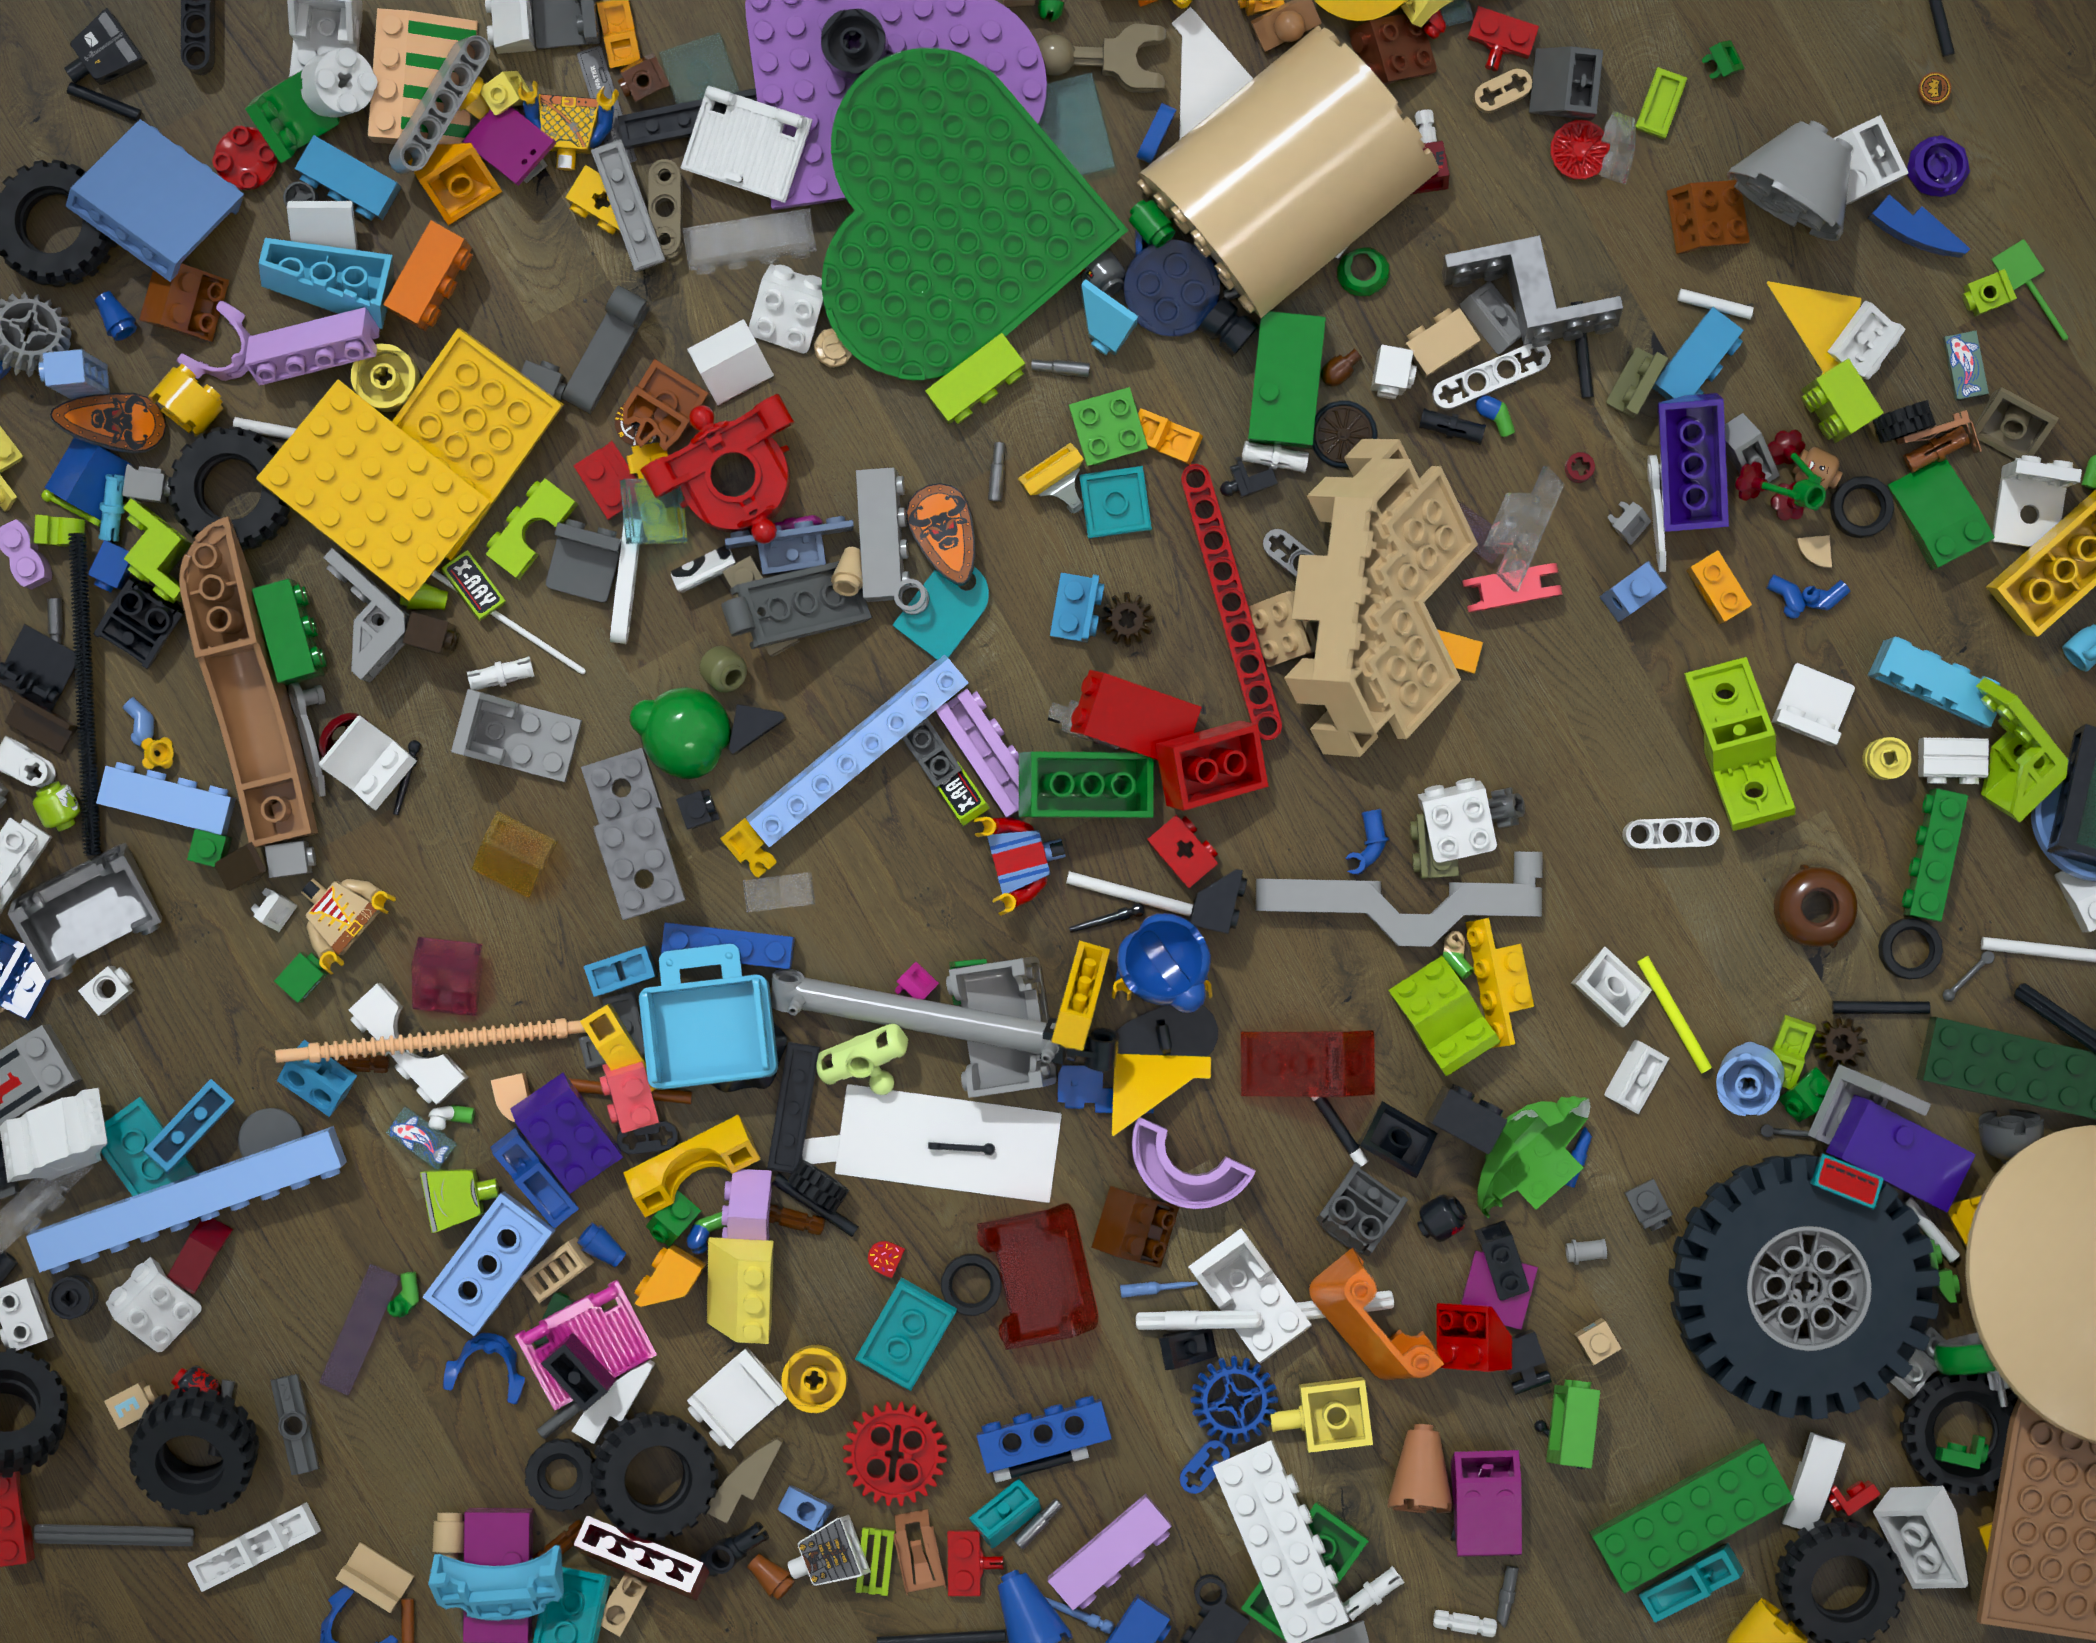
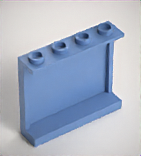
(153, 198)

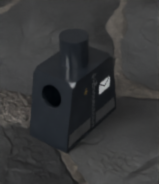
(104, 51)

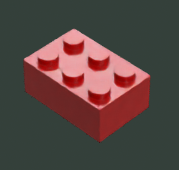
(1211, 765)

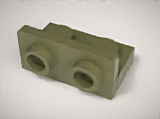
(1636, 381)
(1423, 860)

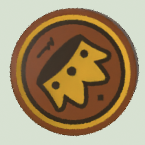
(1934, 88)

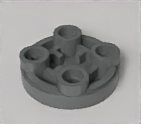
(267, 1129)

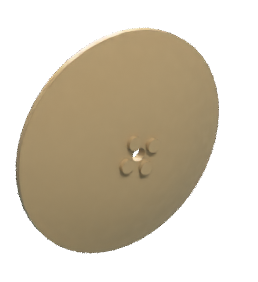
(2037, 1277)

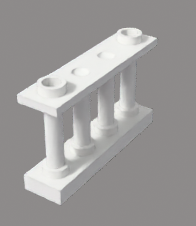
(19, 850)

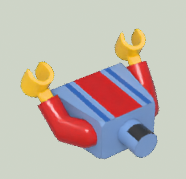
(1019, 859)

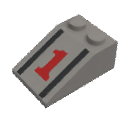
(33, 1072)

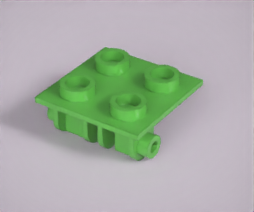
(1108, 426)

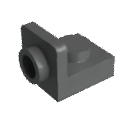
(1648, 1205)

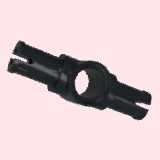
(735, 1546)

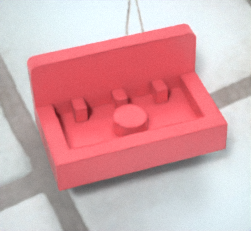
(630, 1097)

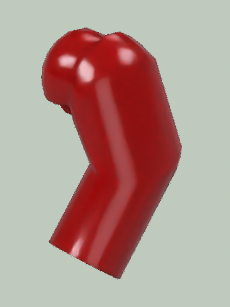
(1436, 25)

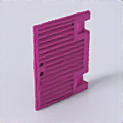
(610, 1335)

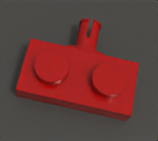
(1502, 35)
(968, 1563)

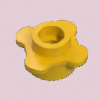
(165, 749)

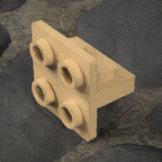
(1278, 633)

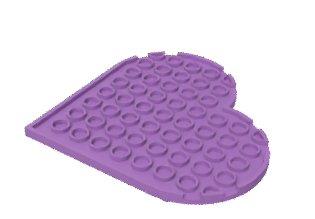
(797, 78)

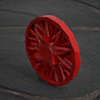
(1578, 149)

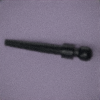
(414, 747)
(1122, 914)

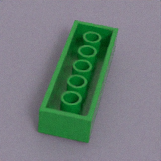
(1691, 1515)

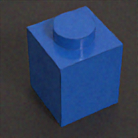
(110, 567)

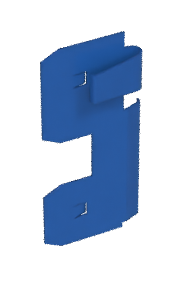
(1081, 1086)

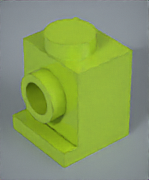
(2001, 287)

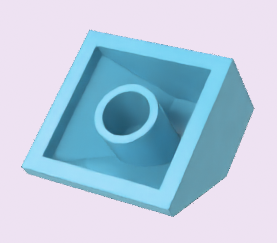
(1106, 319)

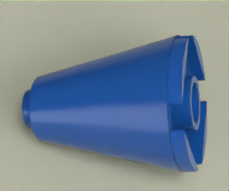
(1028, 1612)

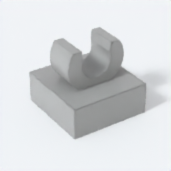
(1631, 522)

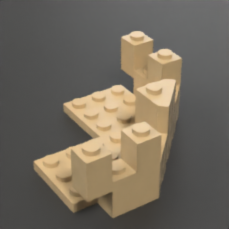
(1375, 638)

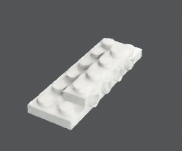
(1281, 1543)

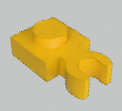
(746, 844)

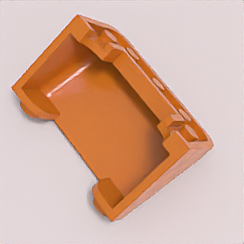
(1341, 1296)

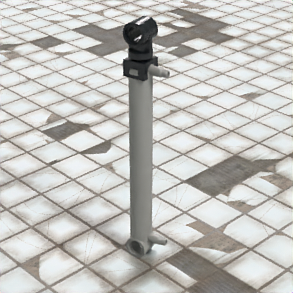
(794, 992)

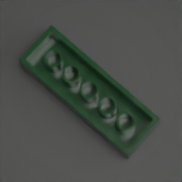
(2009, 1067)

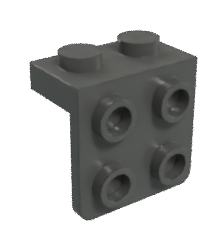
(584, 561)

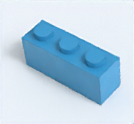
(347, 179)
(1699, 356)
(189, 1126)

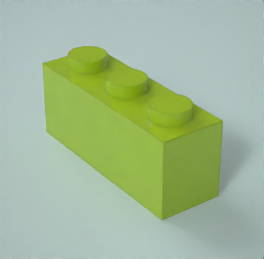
(976, 379)

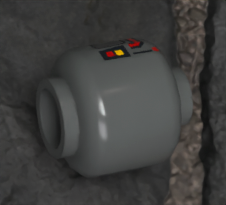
(1105, 273)

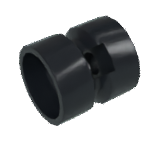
(1228, 327)
(73, 1296)

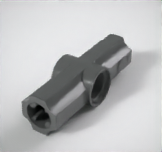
(298, 1446)

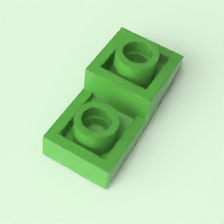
(1949, 1283)

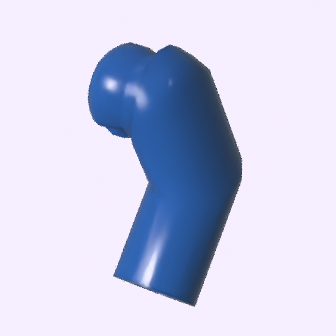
(1825, 599)

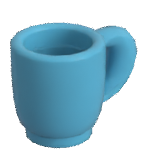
(2082, 648)

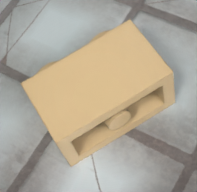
(1442, 341)

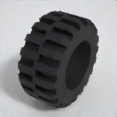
(19, 254)
(197, 463)
(43, 1390)
(189, 1486)
(688, 1500)
(1815, 1549)

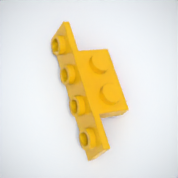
(1500, 979)

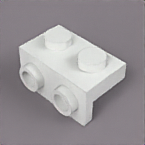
(1867, 340)

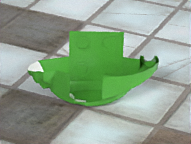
(1533, 1153)

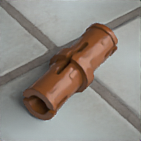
(1917, 458)

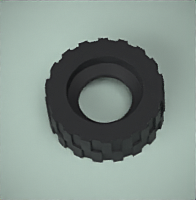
(536, 1479)

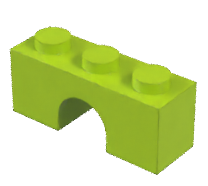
(510, 547)

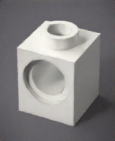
(93, 992)

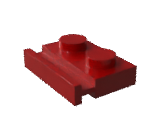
(602, 477)

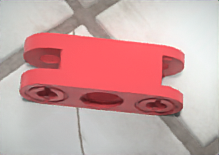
(1496, 593)

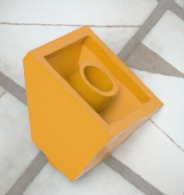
(456, 180)

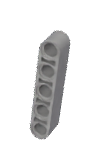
(452, 98)

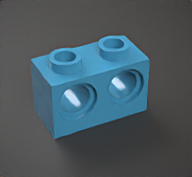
(621, 971)
(319, 1083)

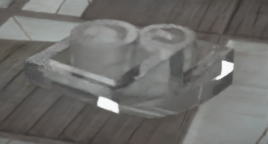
(1621, 135)
(779, 892)

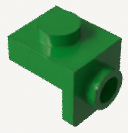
(1806, 1095)
(673, 1220)

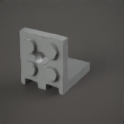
(1840, 1093)

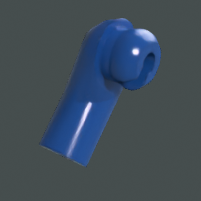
(1792, 595)

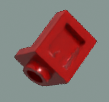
(1858, 1496)

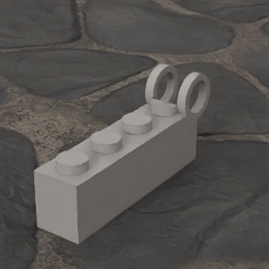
(882, 539)

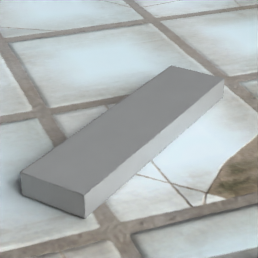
(628, 205)

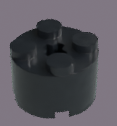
(848, 26)

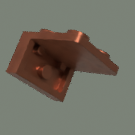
(1394, 48)

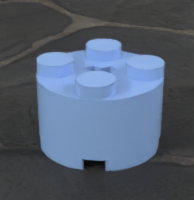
(1747, 1062)

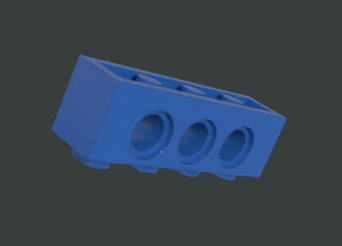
(999, 1457)

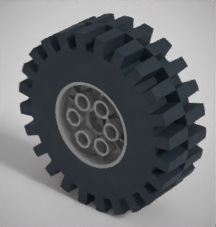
(1761, 1356)

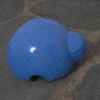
(1166, 962)

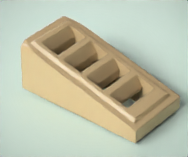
(567, 1253)

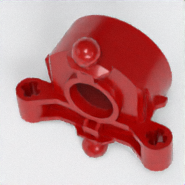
(746, 436)

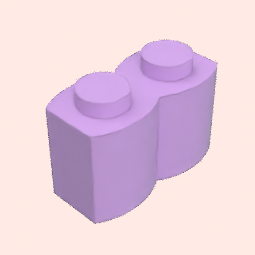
(26, 562)

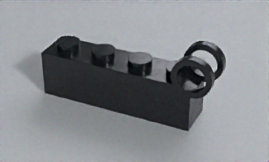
(1219, 1619)

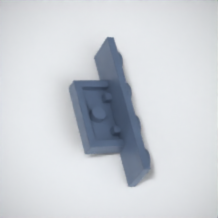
(792, 548)

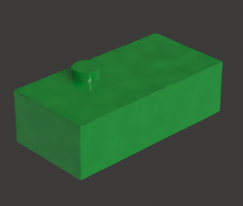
(1286, 379)
(1085, 785)
(1342, 1548)

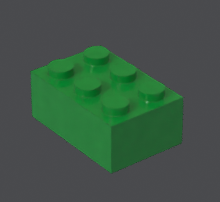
(289, 631)

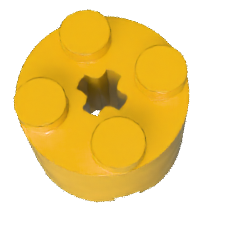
(186, 400)
(800, 1390)

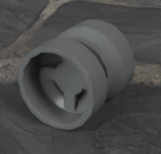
(300, 192)

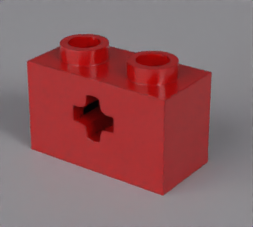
(1165, 844)

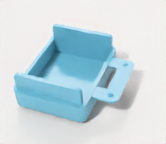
(709, 1026)

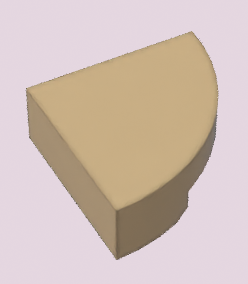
(1816, 550)

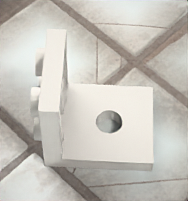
(2035, 485)

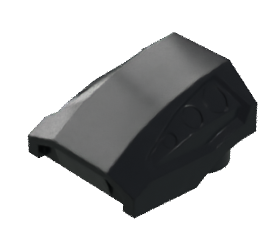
(136, 619)

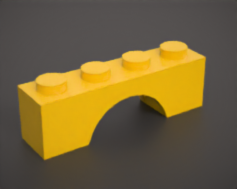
(658, 1179)

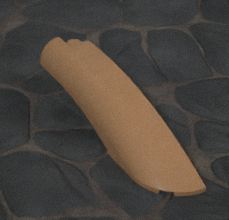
(244, 689)

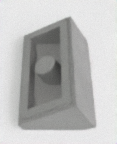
(1492, 317)

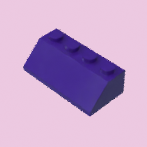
(1693, 462)

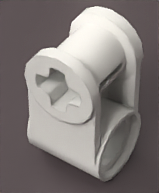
(20, 762)

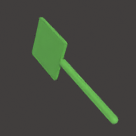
(2021, 268)

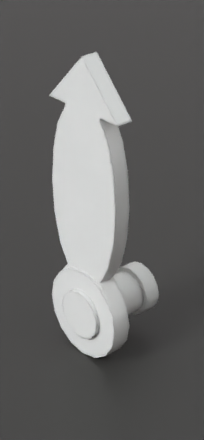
(1654, 478)

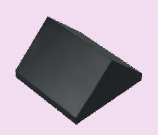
(1398, 1139)

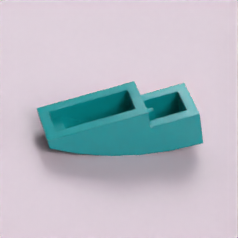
(1692, 1582)

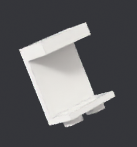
(736, 1398)

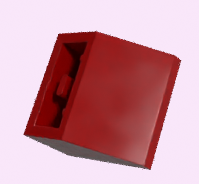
(1472, 1338)

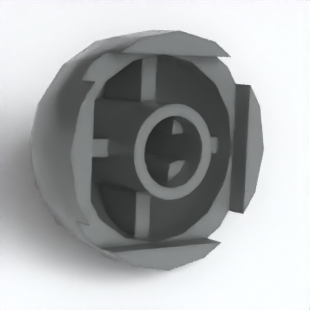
(2009, 1134)

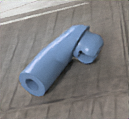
(143, 721)

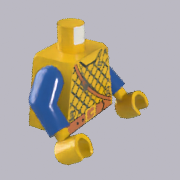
(572, 122)

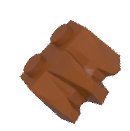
(662, 404)

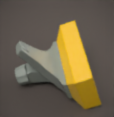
(1056, 477)

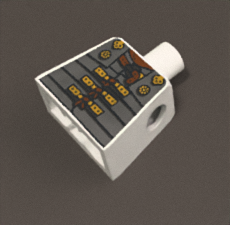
(830, 1554)

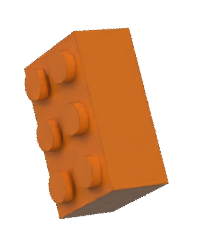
(429, 276)

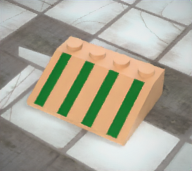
(405, 61)

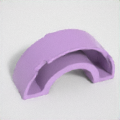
(1180, 1187)

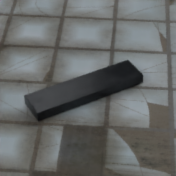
(793, 1107)

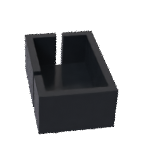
(1465, 1119)

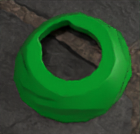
(1365, 287)

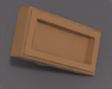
(1285, 23)

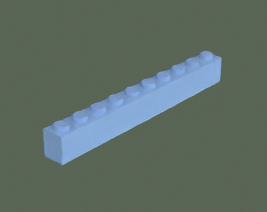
(187, 1199)

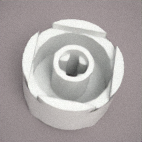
(340, 67)

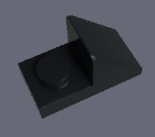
(1187, 1347)

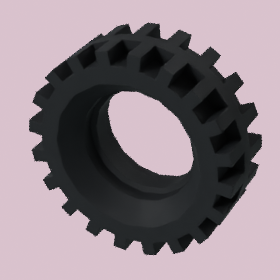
(1919, 1432)

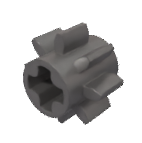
(1506, 807)

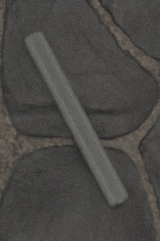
(113, 1535)

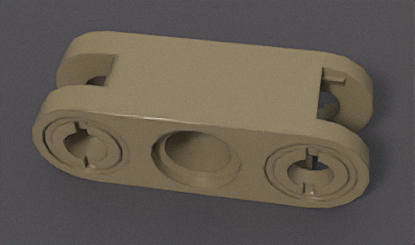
(666, 191)

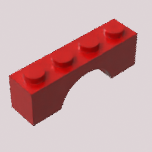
(15, 1532)

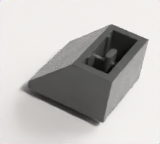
(1566, 82)

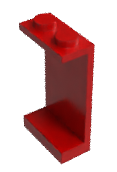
(1130, 714)

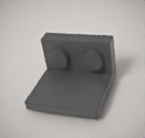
(565, 23)

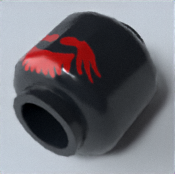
(1442, 1218)

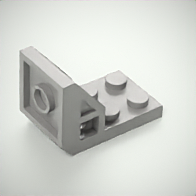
(372, 643)
(516, 736)

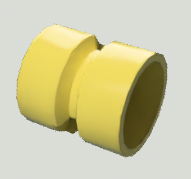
(1886, 758)

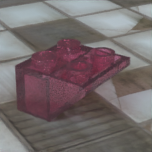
(446, 976)

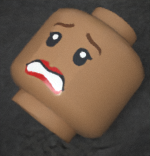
(1821, 464)

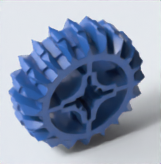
(1220, 1405)

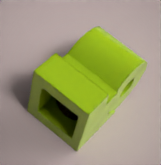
(55, 530)

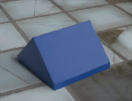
(82, 475)

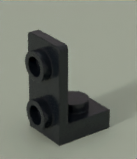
(1502, 1260)

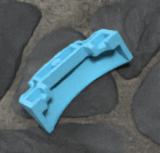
(498, 1590)

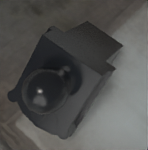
(1247, 485)

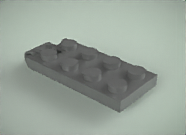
(792, 606)

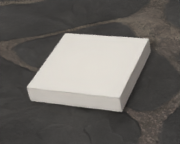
(323, 223)

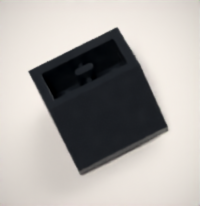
(1216, 903)

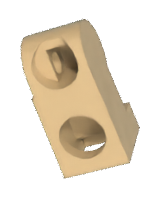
(623, 1603)

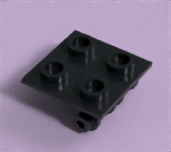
(37, 667)

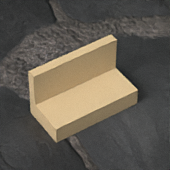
(375, 1577)

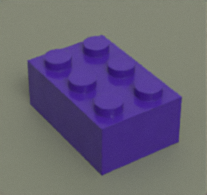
(566, 1133)

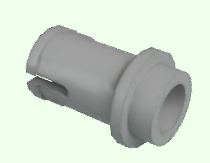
(1585, 1250)

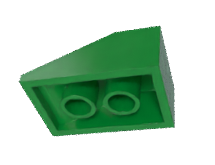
(1940, 513)

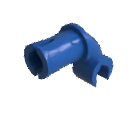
(1375, 841)

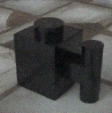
(1526, 1355)

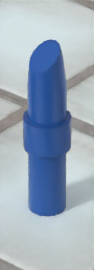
(1580, 1152)

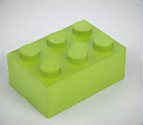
(1840, 401)

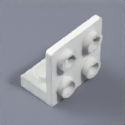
(1813, 704)
(367, 762)

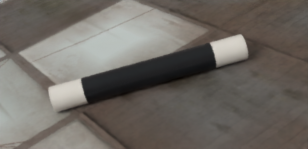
(1340, 1130)
(1041, 1464)

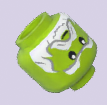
(56, 806)

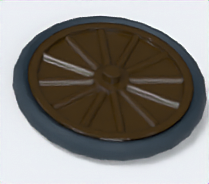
(1340, 429)

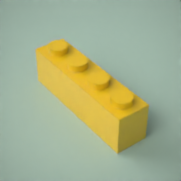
(1080, 996)

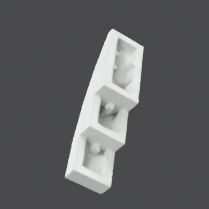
(254, 1547)

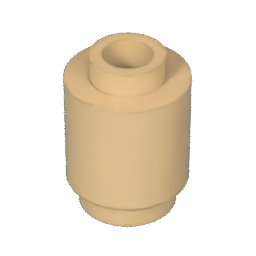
(448, 1534)

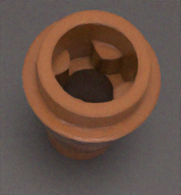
(772, 1577)

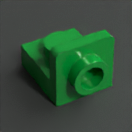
(1957, 1453)

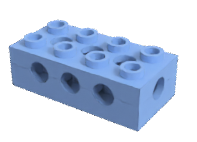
(466, 1264)

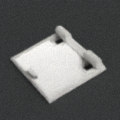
(746, 144)

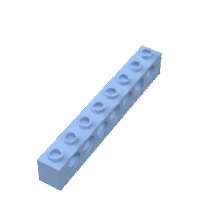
(856, 750)

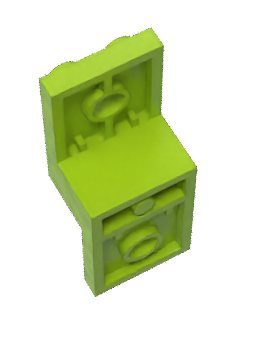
(1739, 744)

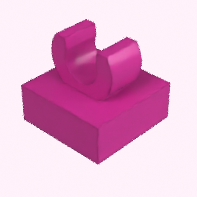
(916, 982)

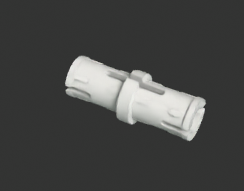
(1275, 456)
(500, 674)
(1372, 1593)

